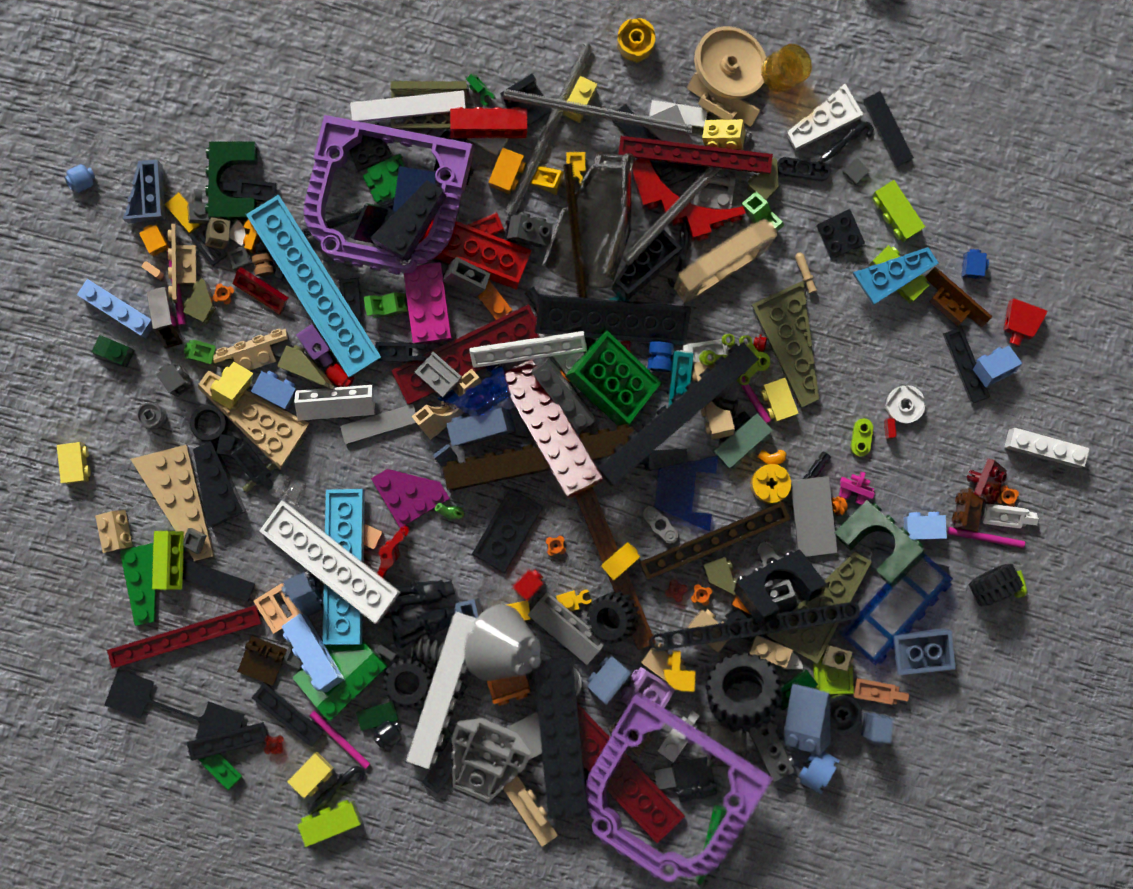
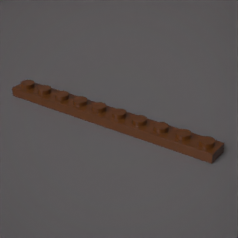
(606, 548)

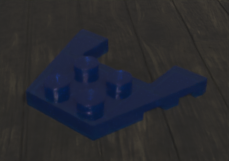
(483, 396)
(676, 490)

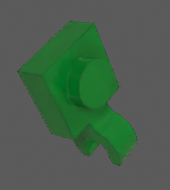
(477, 85)

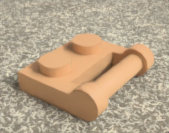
(272, 610)

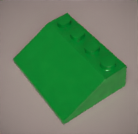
(613, 379)
(358, 666)

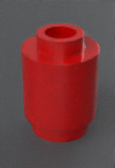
(338, 377)

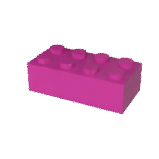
(427, 304)

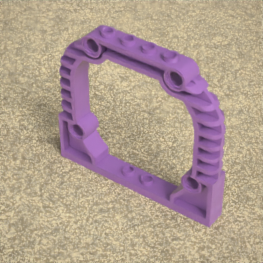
(341, 135)
(746, 783)

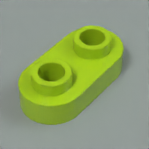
(860, 436)

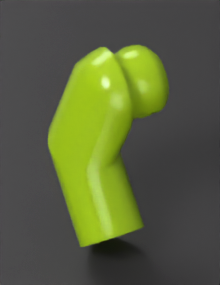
(1023, 591)

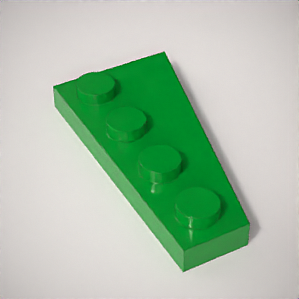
(138, 574)

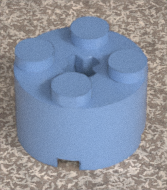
(819, 771)

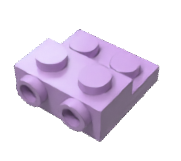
(648, 685)

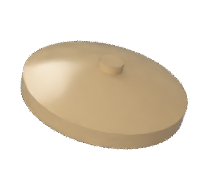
(730, 62)

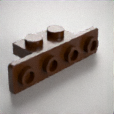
(954, 301)

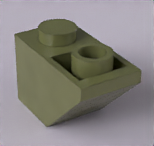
(765, 183)
(201, 304)
(719, 574)

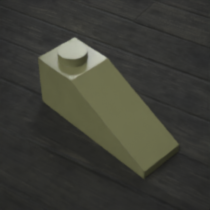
(302, 365)

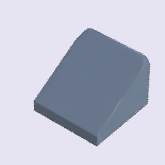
(445, 455)

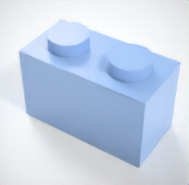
(925, 527)

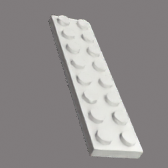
(329, 562)

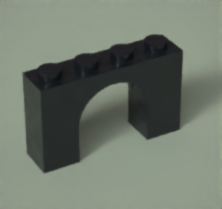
(791, 567)

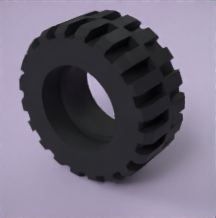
(744, 714)

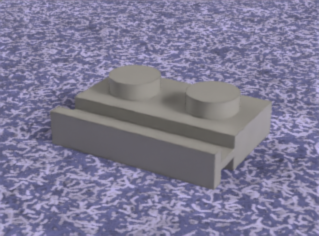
(438, 375)

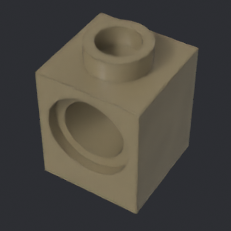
(215, 239)
(830, 653)

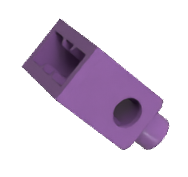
(311, 336)

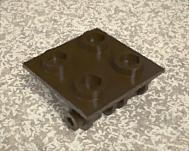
(262, 660)

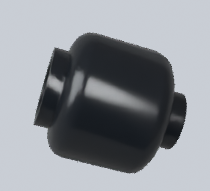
(387, 734)

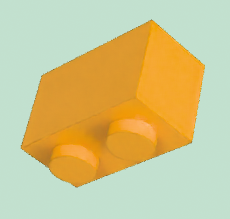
(506, 171)

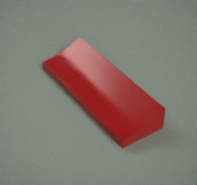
(490, 253)

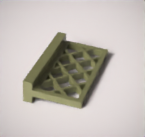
(423, 88)

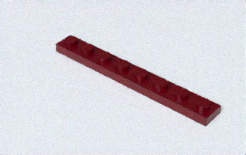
(696, 155)
(184, 636)

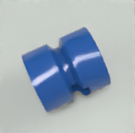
(660, 356)

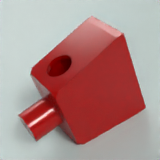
(1022, 321)

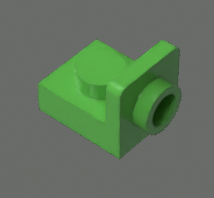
(199, 351)

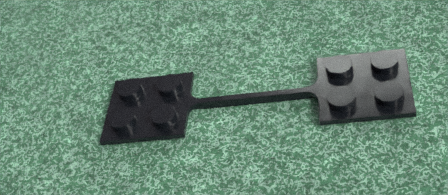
(132, 693)

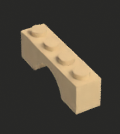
(434, 419)
(719, 421)

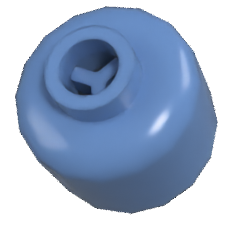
(79, 178)

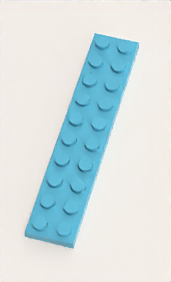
(313, 286)

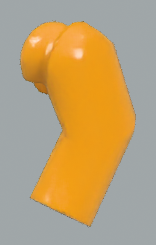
(776, 458)

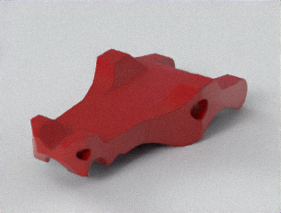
(390, 551)

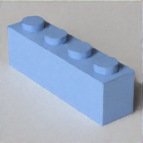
(116, 308)
(312, 653)

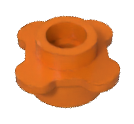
(218, 294)
(1013, 494)
(839, 505)
(551, 549)
(706, 594)

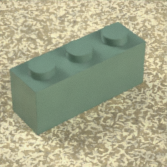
(743, 442)

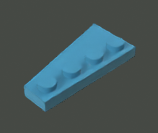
(887, 277)

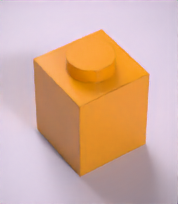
(154, 239)

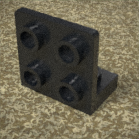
(528, 86)
(370, 221)

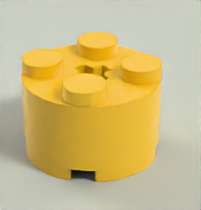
(635, 29)
(776, 474)

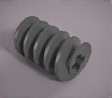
(427, 650)

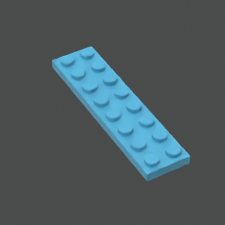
(346, 526)

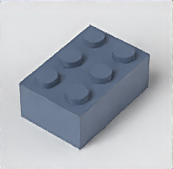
(475, 429)

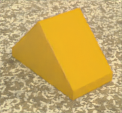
(548, 179)

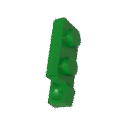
(221, 770)

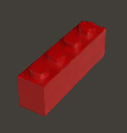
(488, 123)
(528, 584)

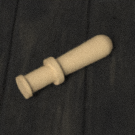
(807, 277)

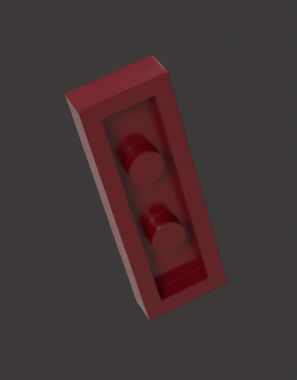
(260, 290)

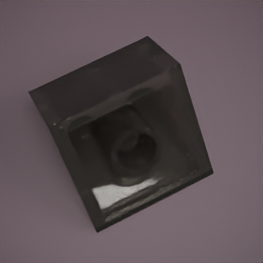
(731, 739)

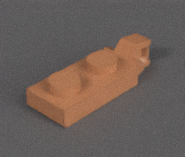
(878, 692)

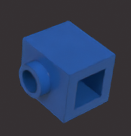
(974, 264)

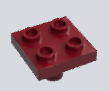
(988, 481)

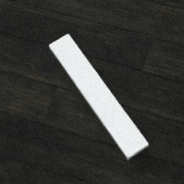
(407, 106)
(528, 349)

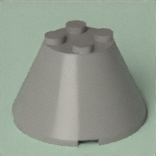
(501, 645)

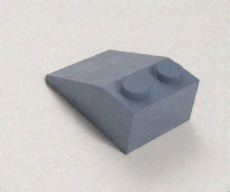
(924, 651)
(608, 678)
(808, 720)

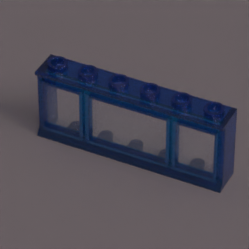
(895, 610)

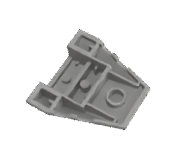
(486, 757)

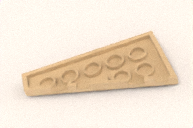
(265, 424)
(175, 488)

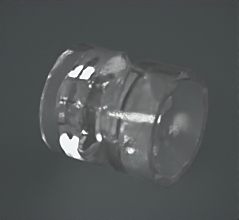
(288, 489)

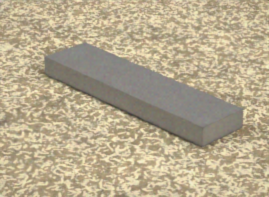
(378, 424)

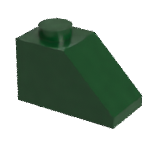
(113, 350)
(803, 679)

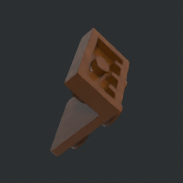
(968, 510)

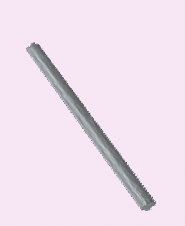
(681, 128)
(533, 161)
(674, 210)

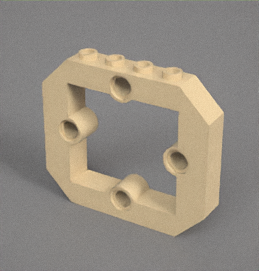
(725, 261)

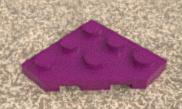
(408, 495)

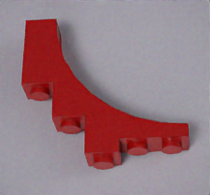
(699, 219)

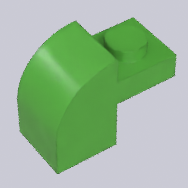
(758, 210)
(386, 305)

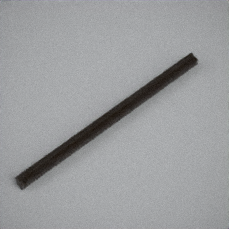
(571, 200)

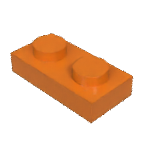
(494, 302)

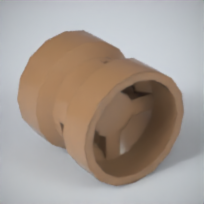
(262, 265)

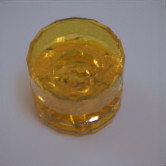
(786, 68)

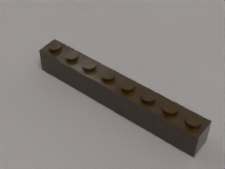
(714, 540)

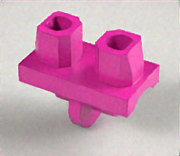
(864, 492)

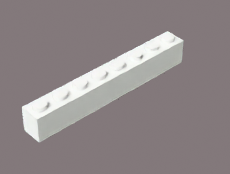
(441, 693)

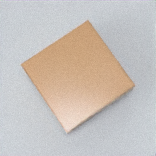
(154, 271)
(371, 536)

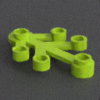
(752, 370)

